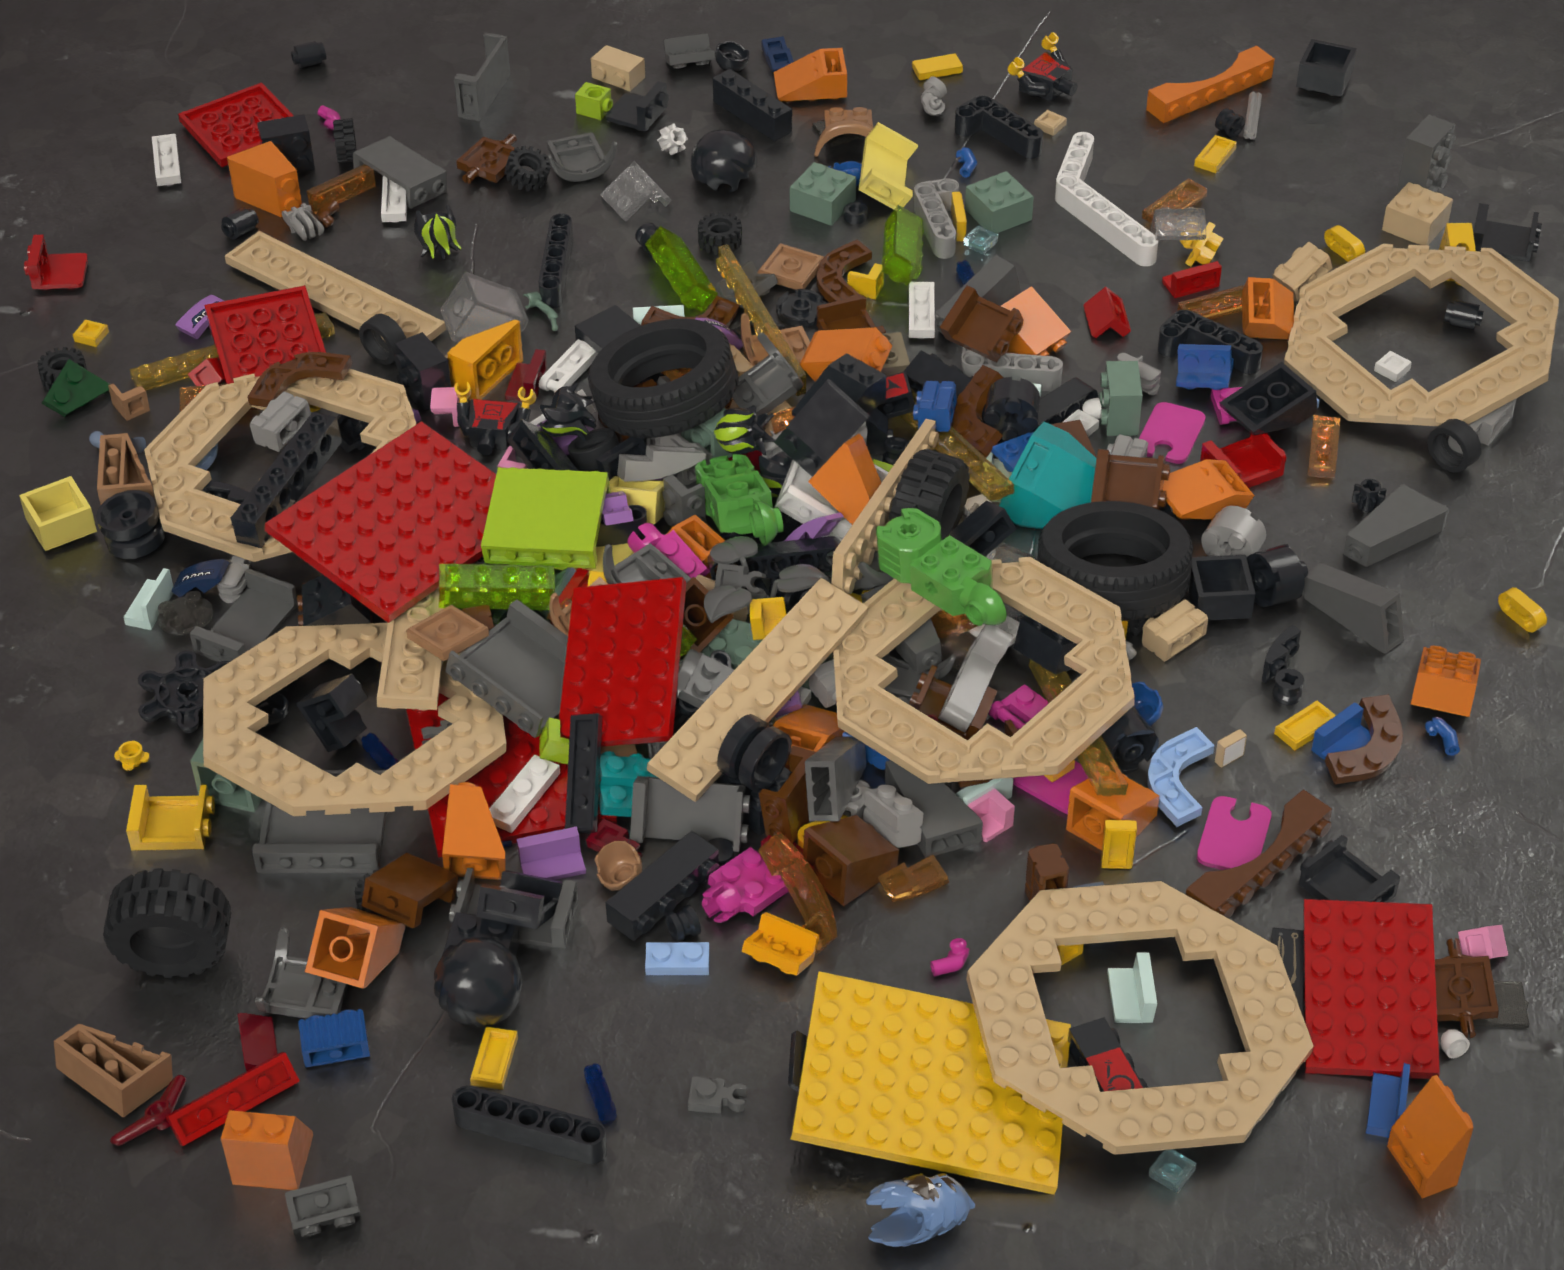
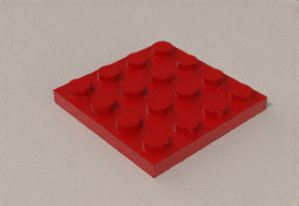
(231, 121)
(262, 330)

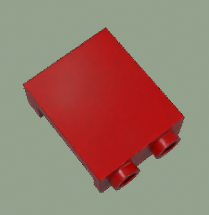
(1252, 459)

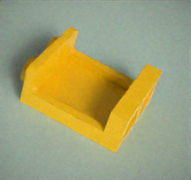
(169, 820)

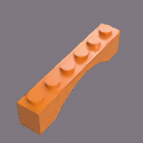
(1178, 99)

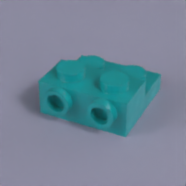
(617, 781)

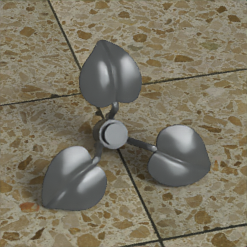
(728, 599)

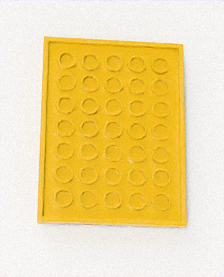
(914, 1086)

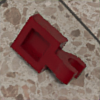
(607, 833)

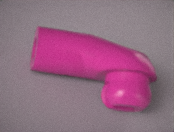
(329, 115)
(955, 959)

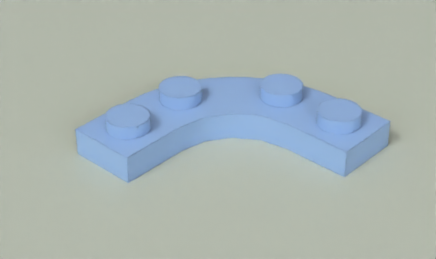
(1165, 772)

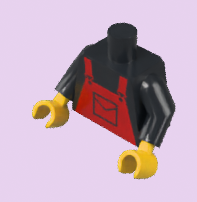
(1046, 75)
(491, 422)

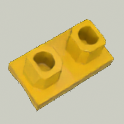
(1203, 249)

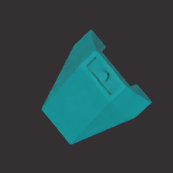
(1049, 477)

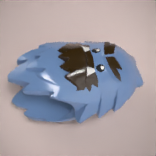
(924, 1209)

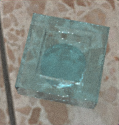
(980, 239)
(1172, 1169)

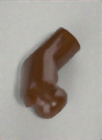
(325, 212)

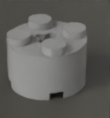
(1233, 533)

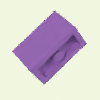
(552, 854)

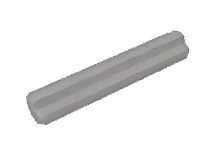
(1252, 115)

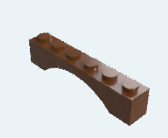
(1301, 824)

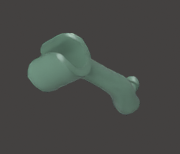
(536, 301)

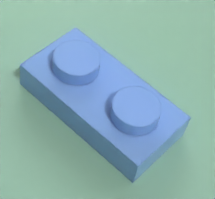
(677, 958)

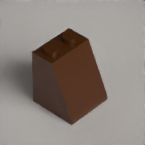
(696, 618)
(848, 856)

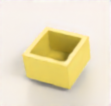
(642, 493)
(58, 513)

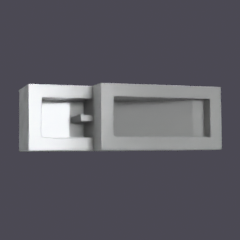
(1489, 425)
(658, 462)

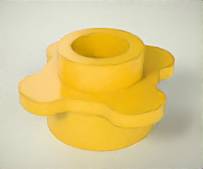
(131, 755)

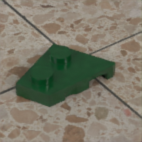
(74, 389)

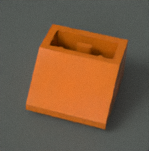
(1267, 309)

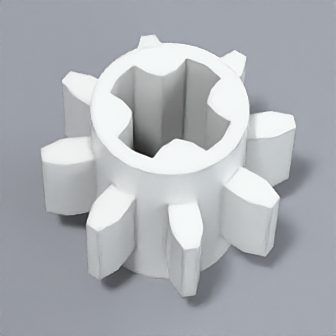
(672, 139)

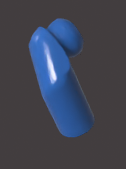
(970, 162)
(1447, 733)

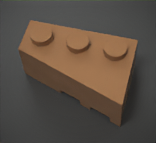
(120, 468)
(112, 1070)

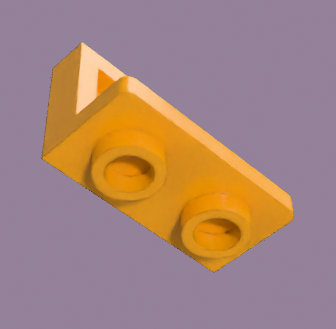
(782, 944)

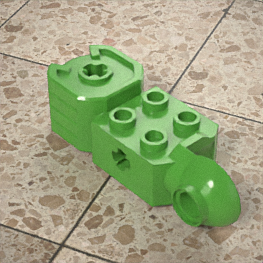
(738, 498)
(939, 569)

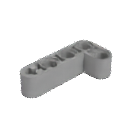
(931, 204)
(1034, 368)
(974, 676)

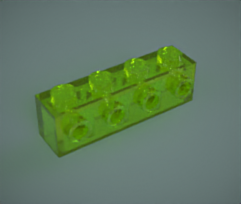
(902, 246)
(681, 269)
(495, 585)

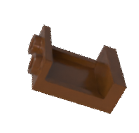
(845, 314)
(981, 325)
(1130, 479)
(934, 694)
(788, 808)
(407, 887)

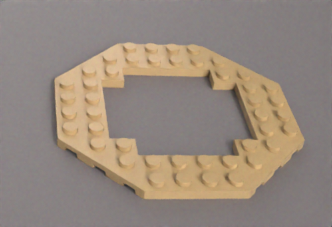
(1467, 397)
(210, 416)
(1043, 743)
(299, 786)
(1151, 1117)

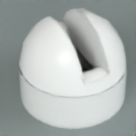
(1092, 407)
(1454, 1043)

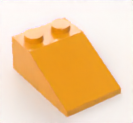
(485, 358)

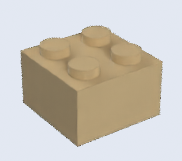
(1417, 214)

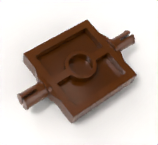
(486, 159)
(1464, 988)

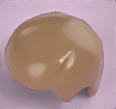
(617, 865)

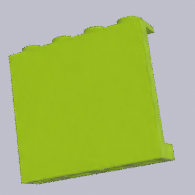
(545, 517)

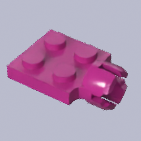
(671, 546)
(742, 887)

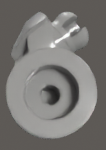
(931, 97)

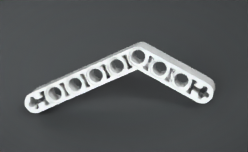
(1096, 210)

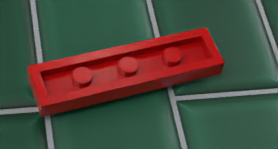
(235, 1095)

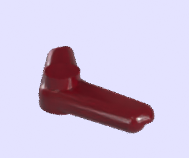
(155, 1113)

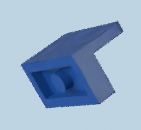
(1341, 733)
(1387, 1101)

